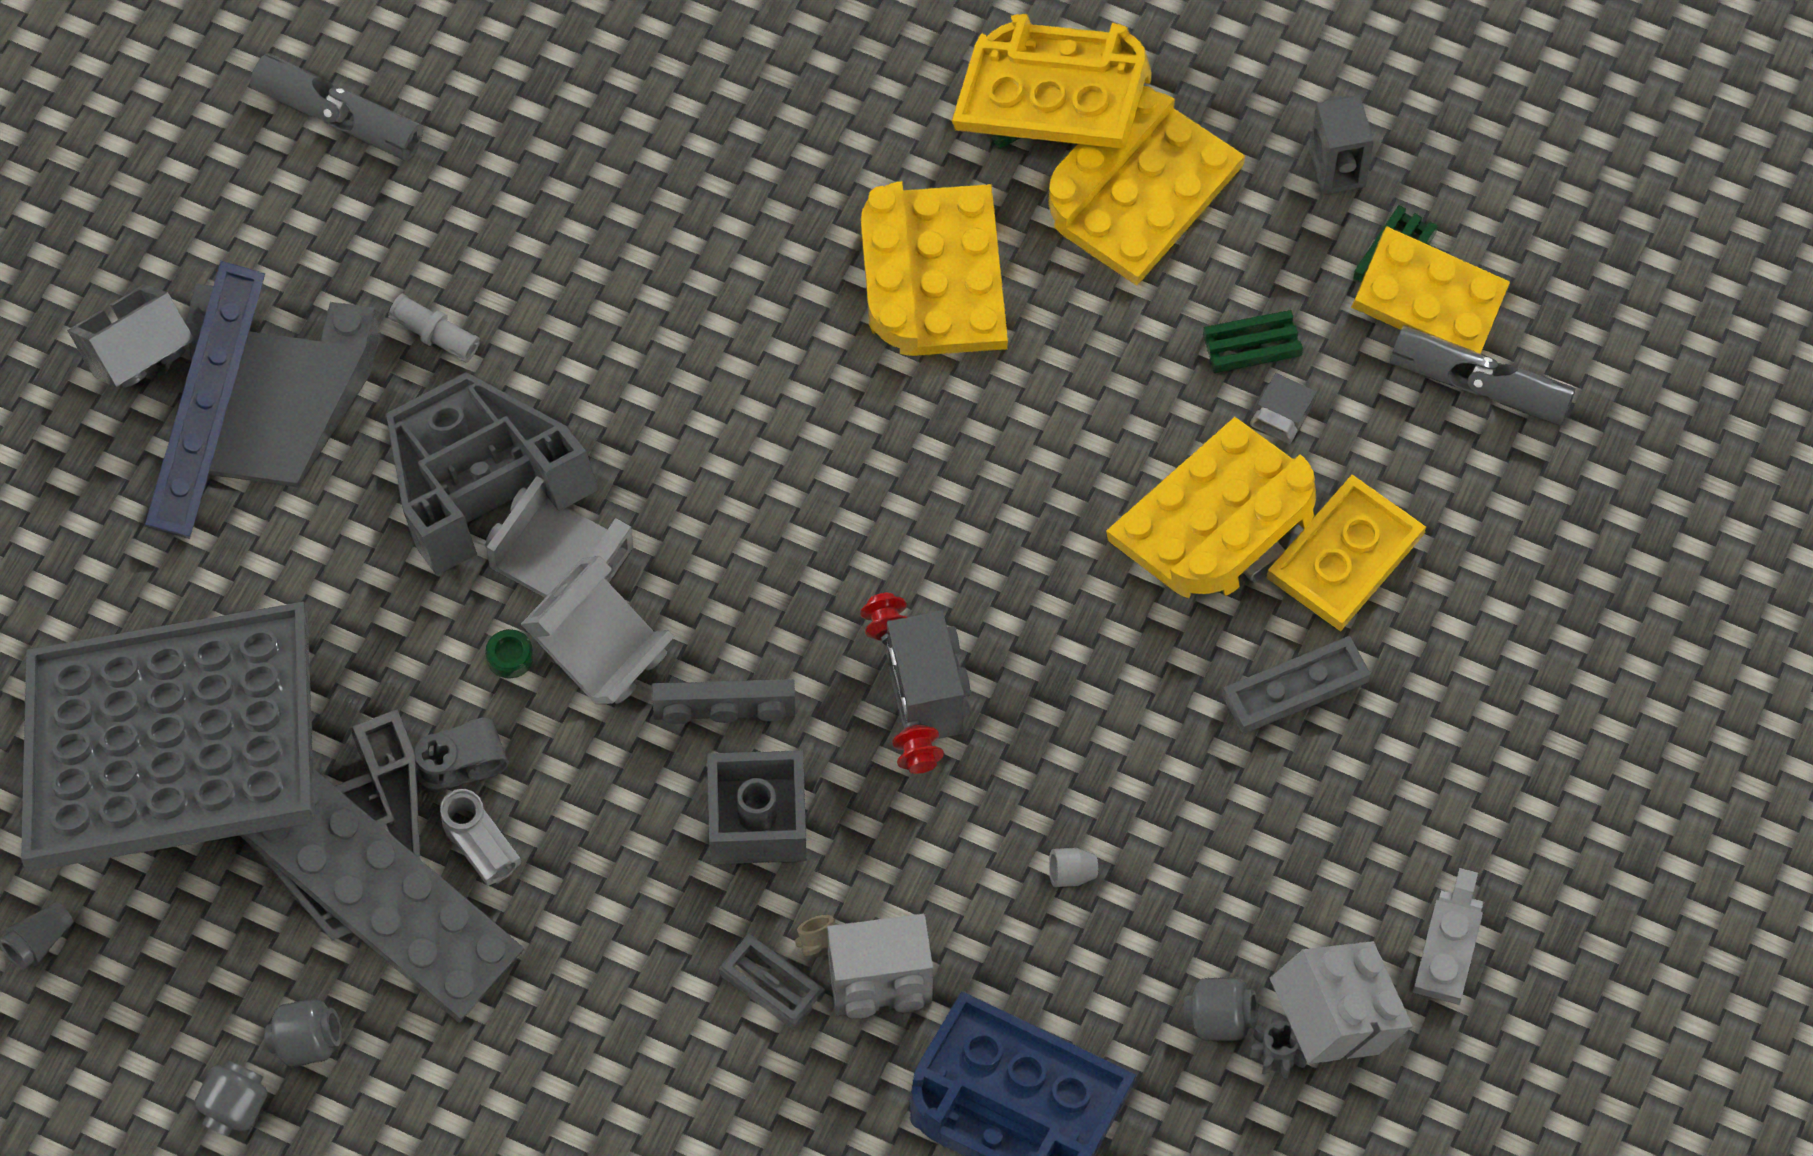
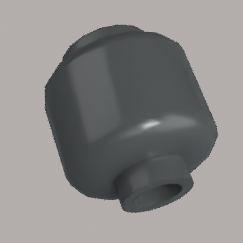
(1221, 1009)
(303, 1032)
(230, 1098)

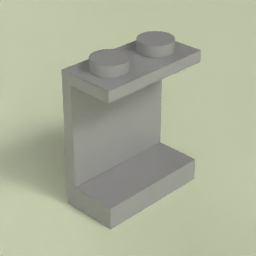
(544, 544)
(596, 633)

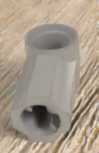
(479, 838)

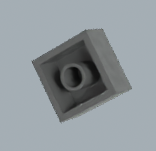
(756, 807)

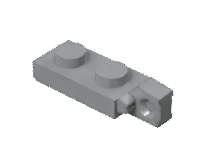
(1450, 941)

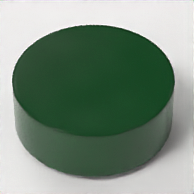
(509, 653)

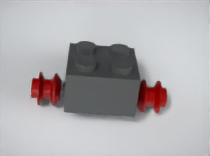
(924, 678)

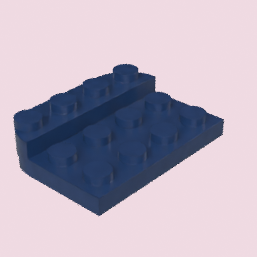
(1012, 1088)

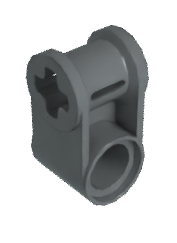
(461, 754)

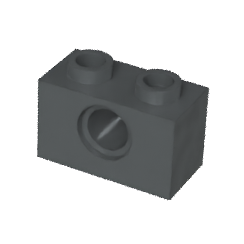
(1341, 144)

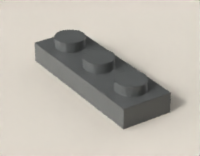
(1296, 684)
(723, 700)

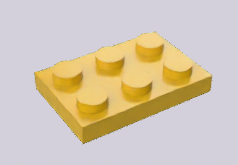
(1429, 291)
(1346, 552)

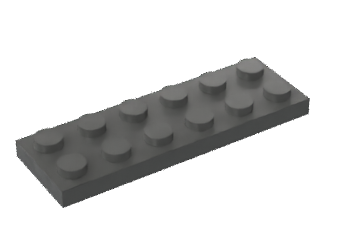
(391, 900)

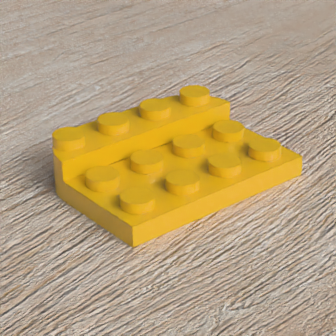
(1054, 84)
(1140, 198)
(933, 269)
(1217, 512)

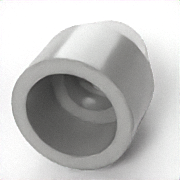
(1072, 867)

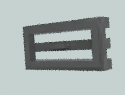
(802, 1006)

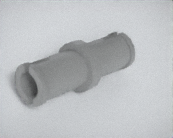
(434, 328)

